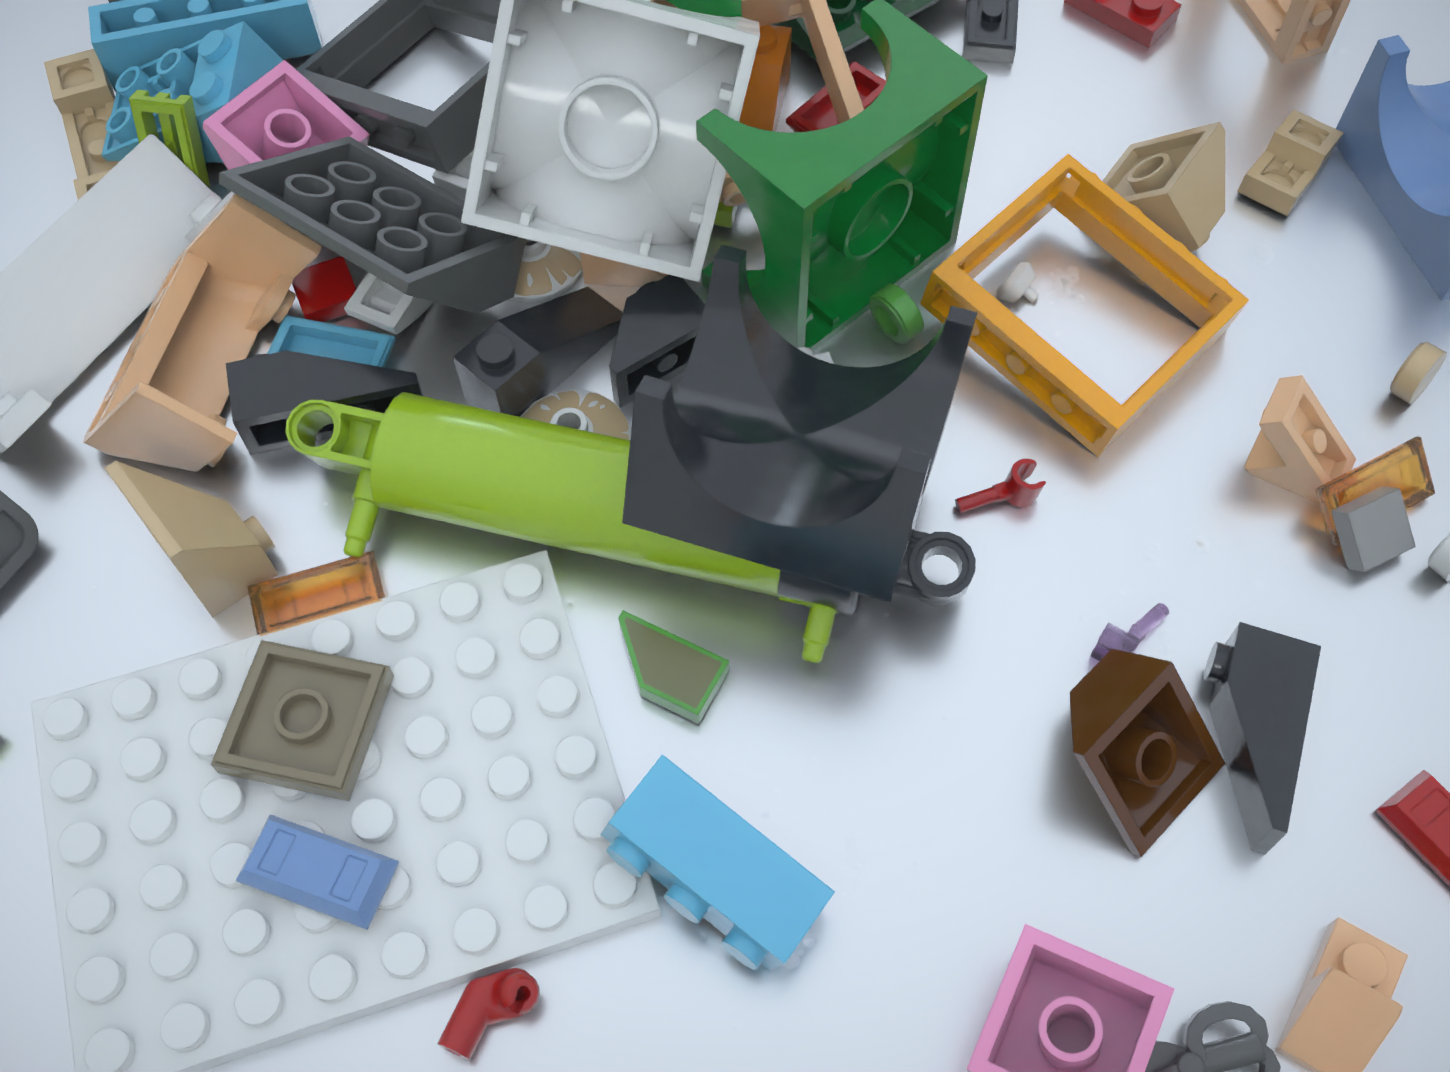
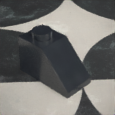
(654, 335)

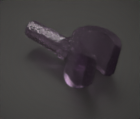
(1128, 641)

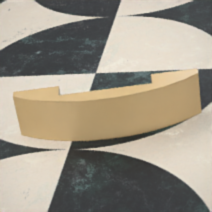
(85, 103)

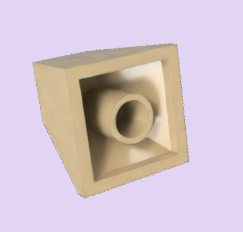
(1176, 181)
(199, 536)

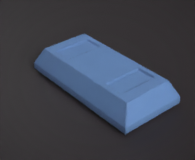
(318, 871)

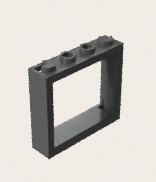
(373, 43)

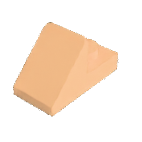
(1298, 441)
(1344, 1002)

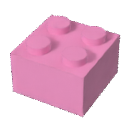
(1069, 1012)

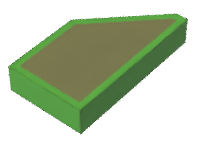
(671, 668)

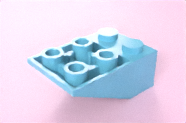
(207, 70)

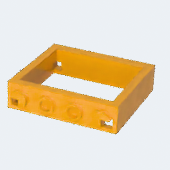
(1028, 358)

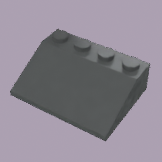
(384, 222)

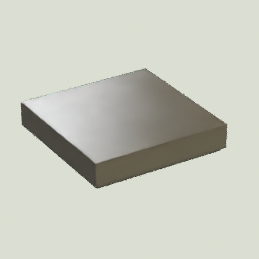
(303, 720)

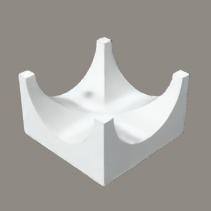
(596, 128)

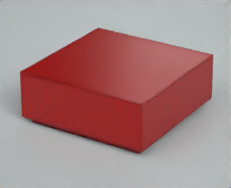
(324, 289)

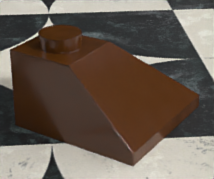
(1141, 743)

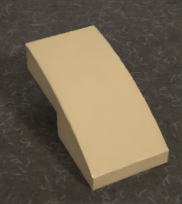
(1290, 162)

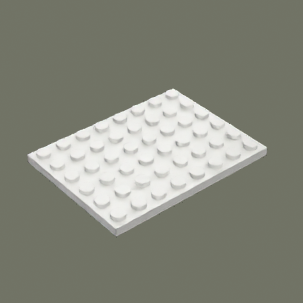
(475, 780)

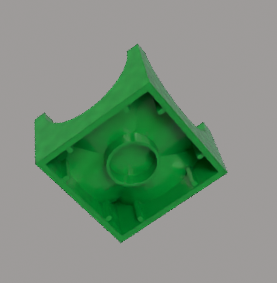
(859, 198)

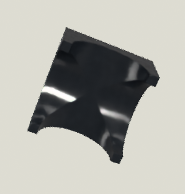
(787, 451)

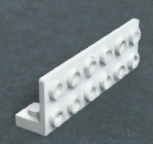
(93, 276)

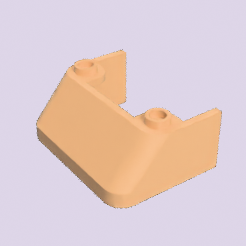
(205, 315)

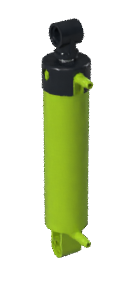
(555, 491)

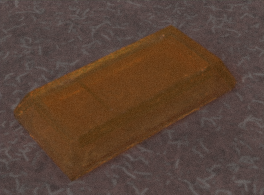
(1398, 468)
(315, 593)

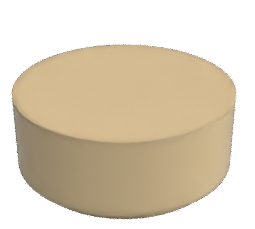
(1417, 372)

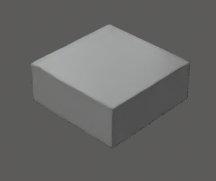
(1373, 528)

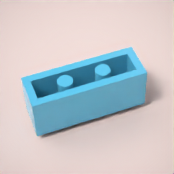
(716, 866)

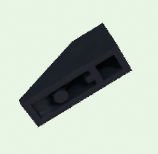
(534, 351)
(272, 385)
(1261, 722)

